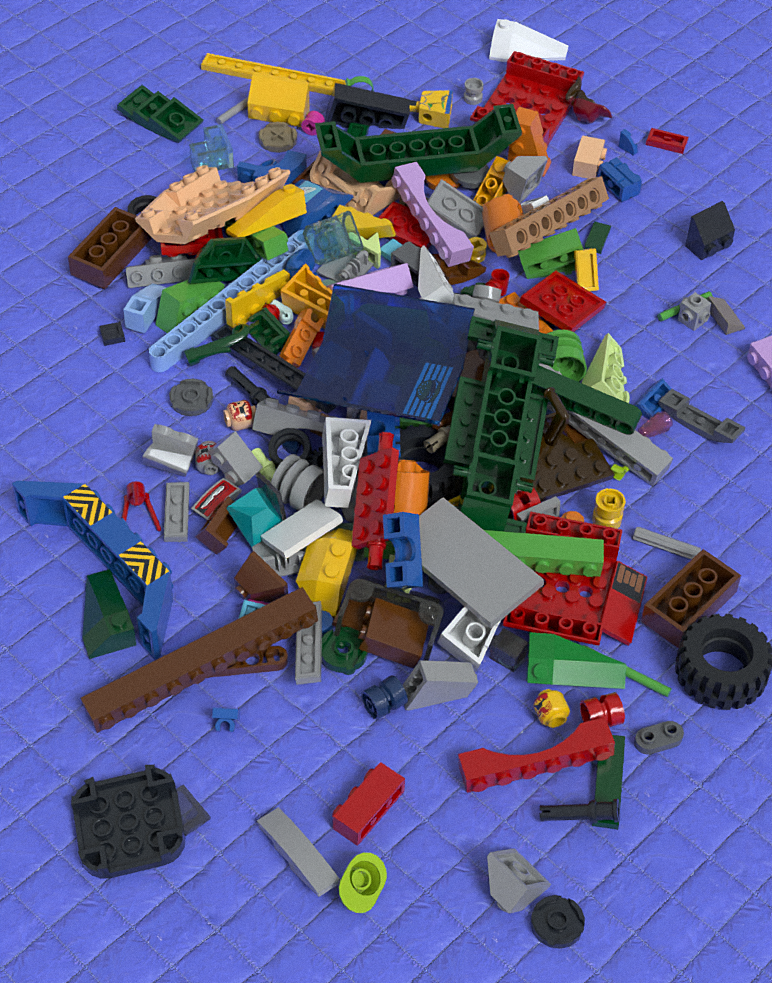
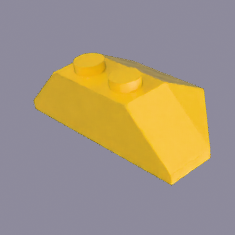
(327, 569)

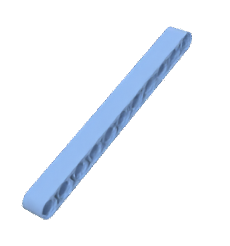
(213, 313)

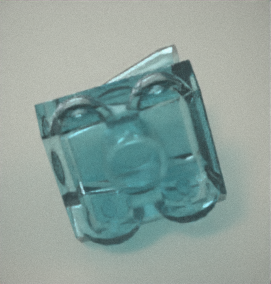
(333, 238)

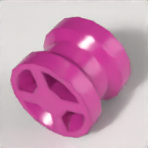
(308, 123)

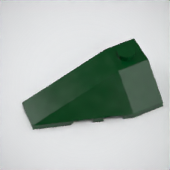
(106, 618)

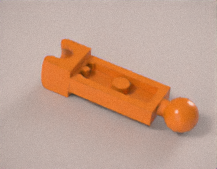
(300, 338)

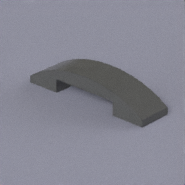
(698, 421)

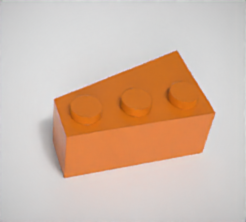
(531, 140)

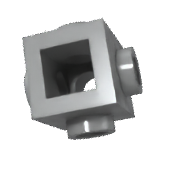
(694, 311)

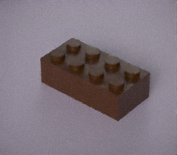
(108, 248)
(690, 595)

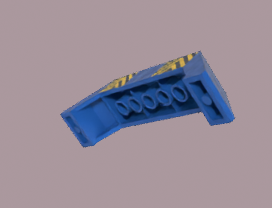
(110, 542)

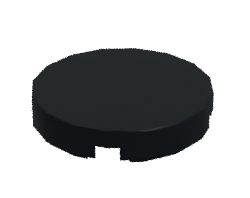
(557, 921)

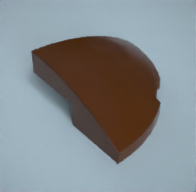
(461, 272)

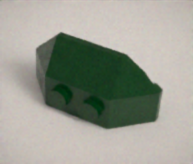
(223, 260)

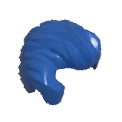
(297, 261)

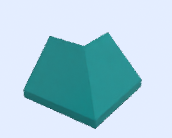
(254, 515)

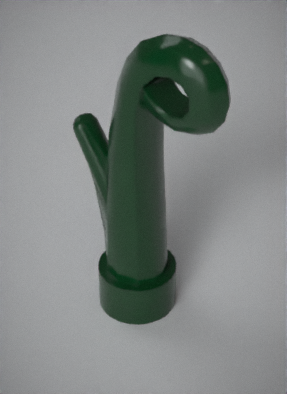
(219, 346)

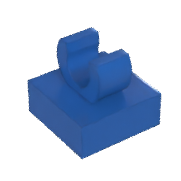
(226, 714)

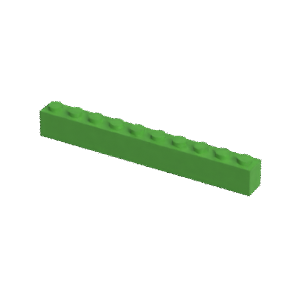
(545, 552)

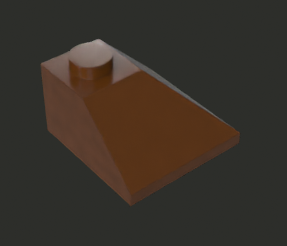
(259, 581)

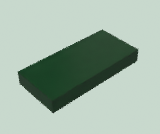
(597, 236)

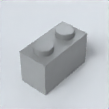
(235, 459)

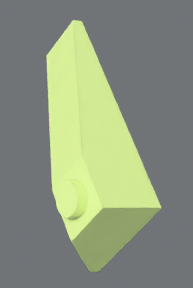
(605, 370)

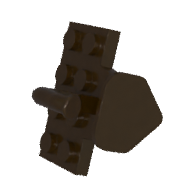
(561, 463)

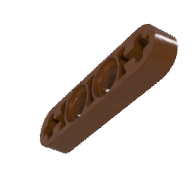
(271, 665)

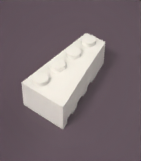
(342, 449)

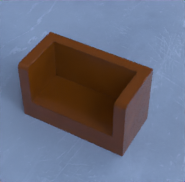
(218, 527)

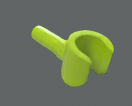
(619, 471)

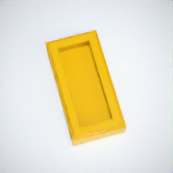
(586, 269)

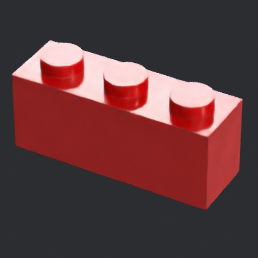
(368, 803)

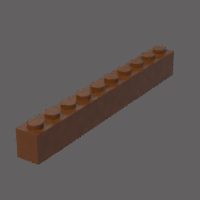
(199, 659)

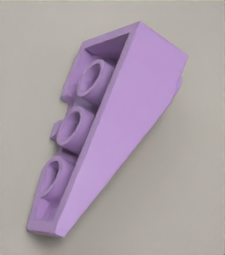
(390, 280)

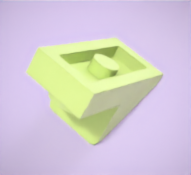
(372, 246)

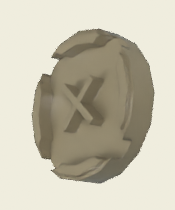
(277, 137)

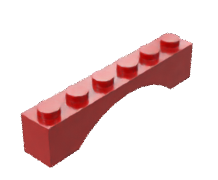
(487, 768)

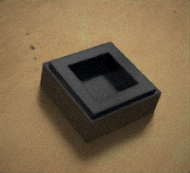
(112, 333)

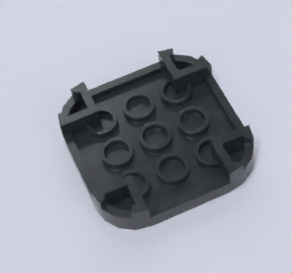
(128, 823)

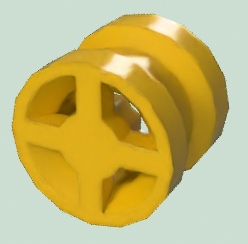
(479, 253)

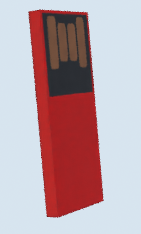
(623, 602)

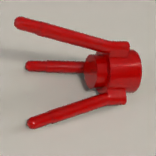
(136, 496)

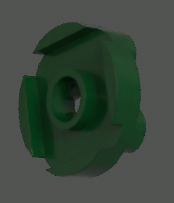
(343, 662)

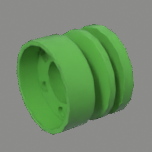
(569, 355)

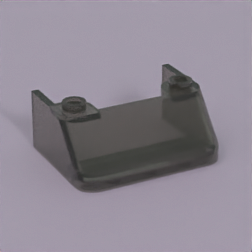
(368, 588)

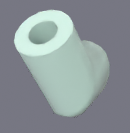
(286, 314)

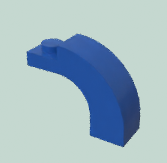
(292, 161)

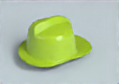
(362, 882)

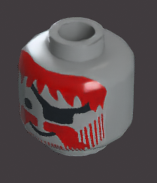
(203, 459)

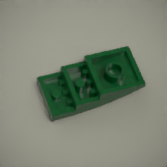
(159, 114)

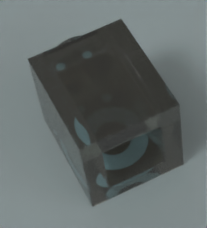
(508, 649)

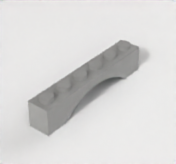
(273, 417)

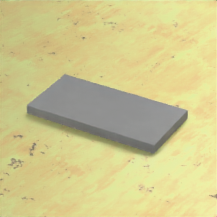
(473, 564)

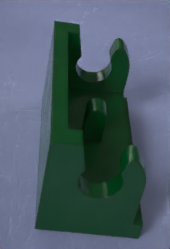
(268, 331)

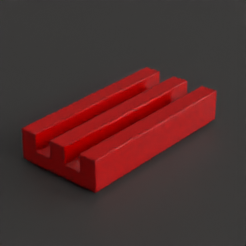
(667, 140)

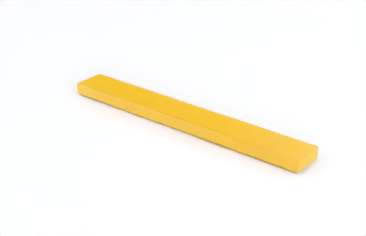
(245, 69)

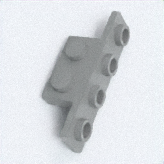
(160, 271)

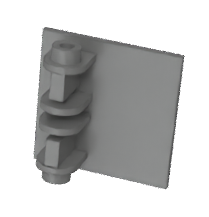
(346, 267)
(277, 562)

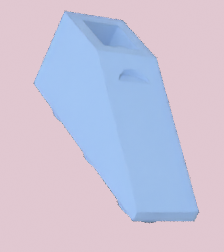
(143, 308)

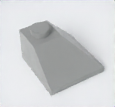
(523, 175)
(514, 880)

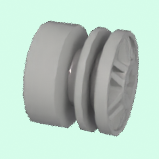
(298, 482)

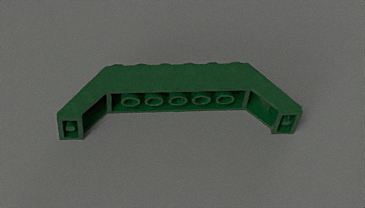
(434, 150)

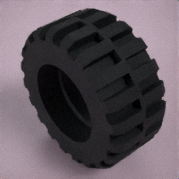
(441, 482)
(719, 686)

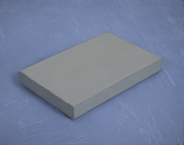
(457, 209)

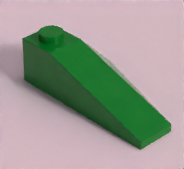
(563, 662)

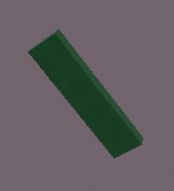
(609, 780)

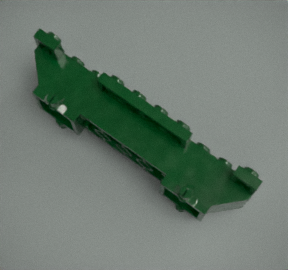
(499, 422)

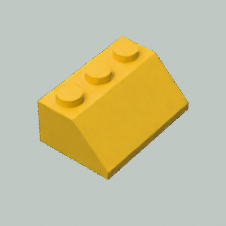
(278, 100)

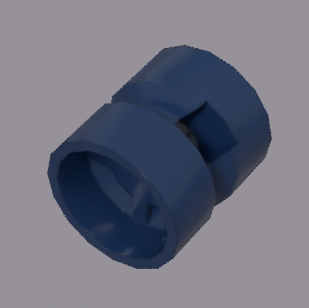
(385, 697)

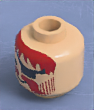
(239, 415)

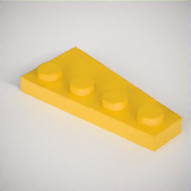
(251, 302)

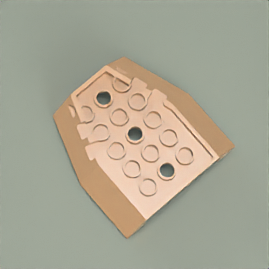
(204, 203)

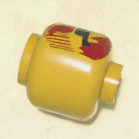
(551, 708)

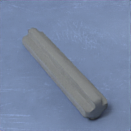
(665, 543)

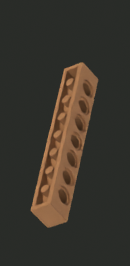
(548, 217)

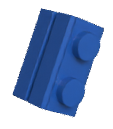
(620, 179)

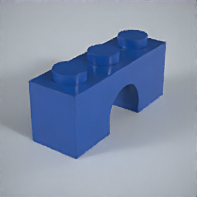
(380, 424)
(404, 533)

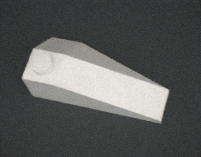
(432, 283)

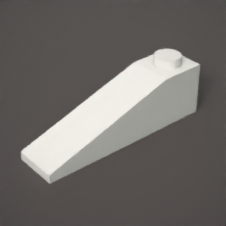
(512, 37)

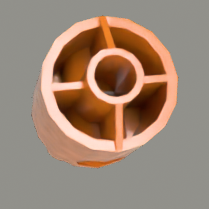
(498, 213)
(411, 488)

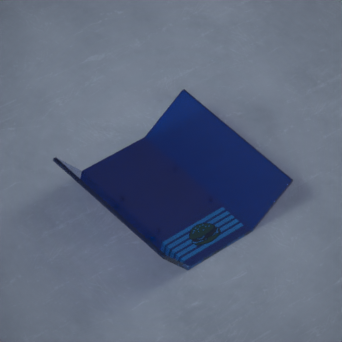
(388, 355)

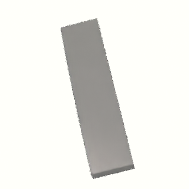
(299, 852)

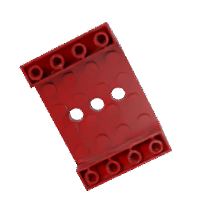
(534, 86)
(568, 612)

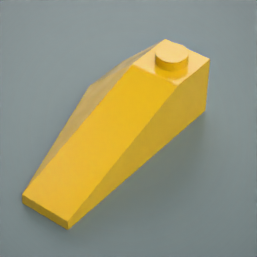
(275, 209)

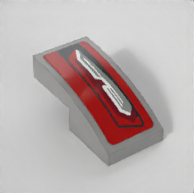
(215, 495)

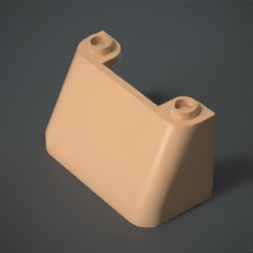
(368, 196)

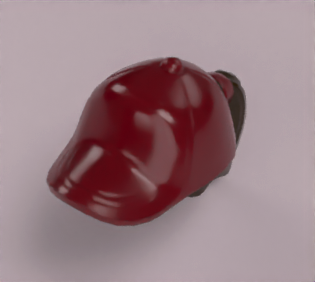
(583, 107)

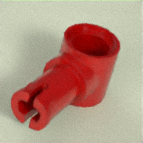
(500, 280)

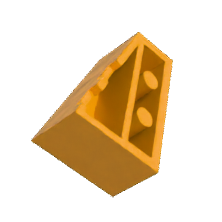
(306, 292)

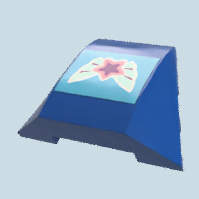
(318, 202)

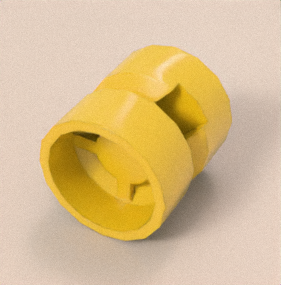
(609, 508)

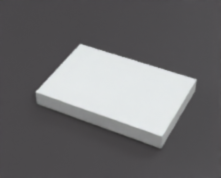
(301, 528)

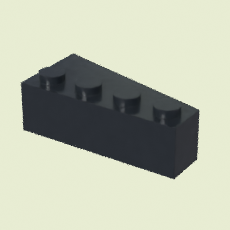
(367, 108)

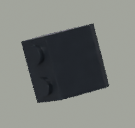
(710, 231)

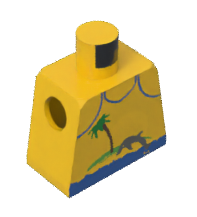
(434, 108)

